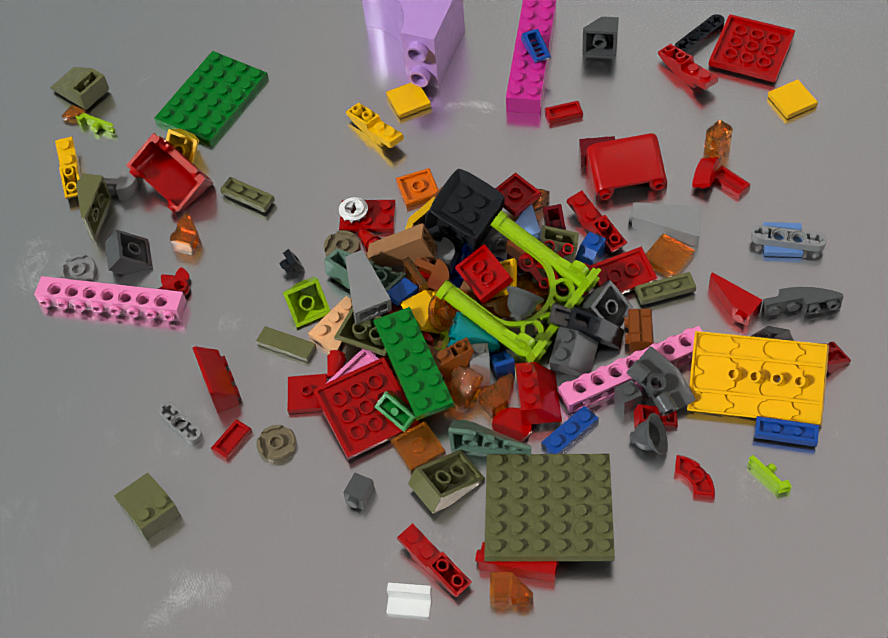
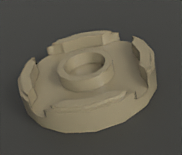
(342, 240)
(276, 443)

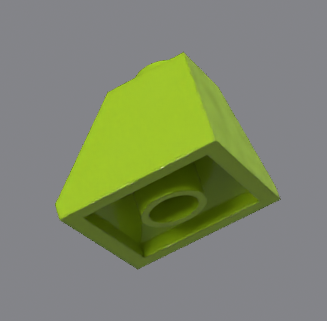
(306, 301)

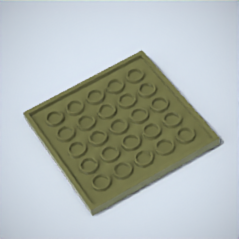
(548, 508)

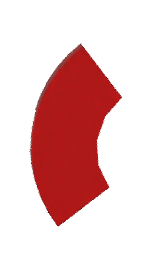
(695, 476)

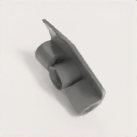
(672, 390)

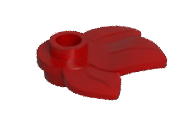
(176, 282)

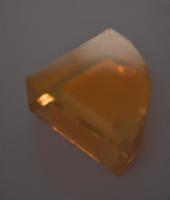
(71, 112)

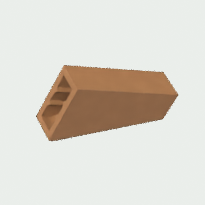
(408, 243)

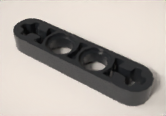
(713, 24)

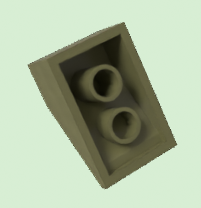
(93, 201)
(445, 480)
(147, 505)

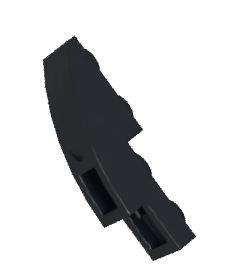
(587, 323)

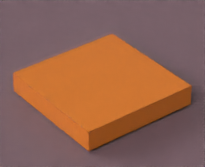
(417, 187)

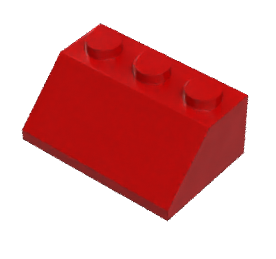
(217, 378)
(537, 394)

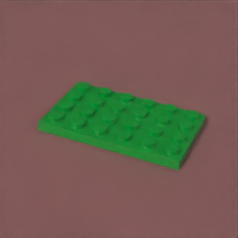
(211, 97)

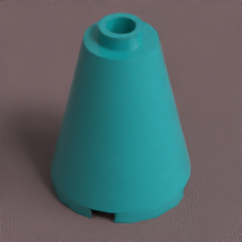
(467, 328)

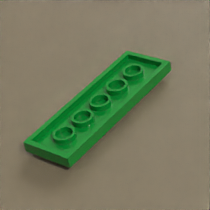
(413, 363)

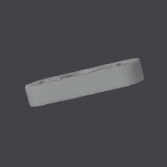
(181, 431)

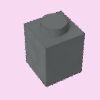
(627, 396)
(358, 491)

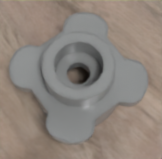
(496, 238)

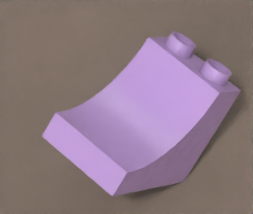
(426, 30)

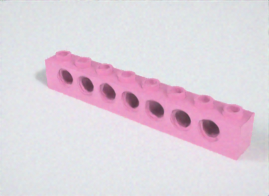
(110, 298)
(595, 393)

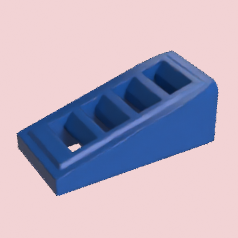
(531, 35)

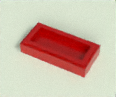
(563, 112)
(731, 182)
(231, 439)

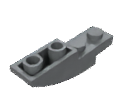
(808, 299)

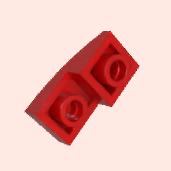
(704, 172)

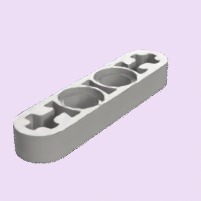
(788, 241)

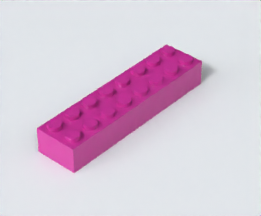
(528, 78)

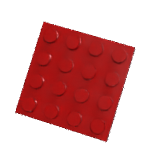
(752, 48)
(350, 407)

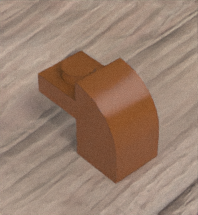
(437, 273)

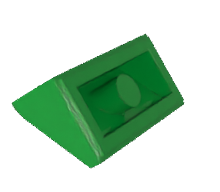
(396, 410)

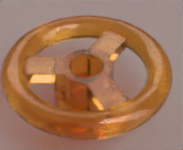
(445, 312)

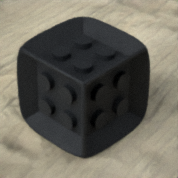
(464, 210)

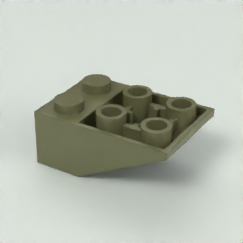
(81, 86)
(559, 238)

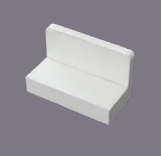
(409, 600)

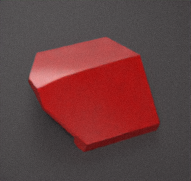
(836, 358)

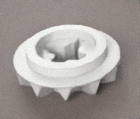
(347, 206)

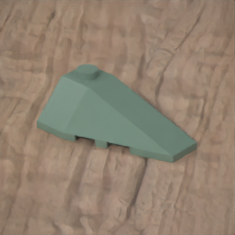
(481, 440)

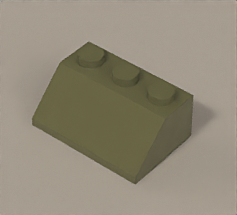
(361, 335)

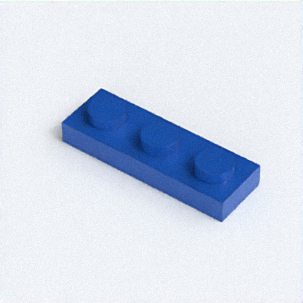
(570, 431)
(786, 431)

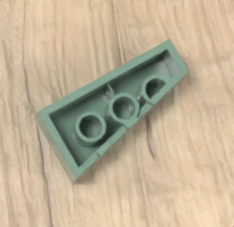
(336, 268)

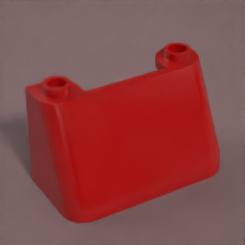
(625, 164)
(169, 173)

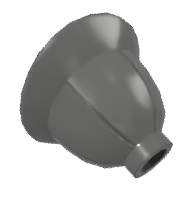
(521, 302)
(651, 435)

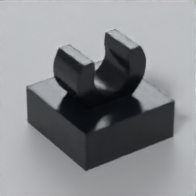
(291, 262)

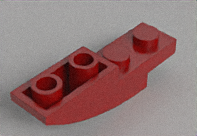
(683, 66)
(593, 221)
(433, 561)

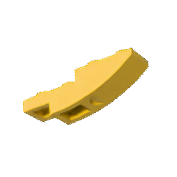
(373, 127)
(69, 166)

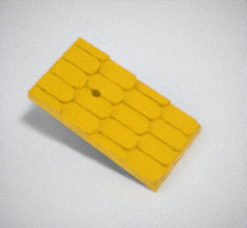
(741, 375)

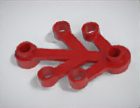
(535, 264)

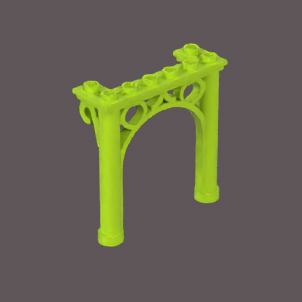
(573, 274)

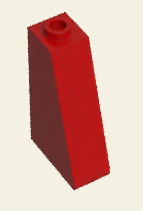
(534, 570)

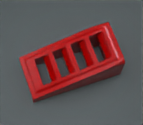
(646, 410)

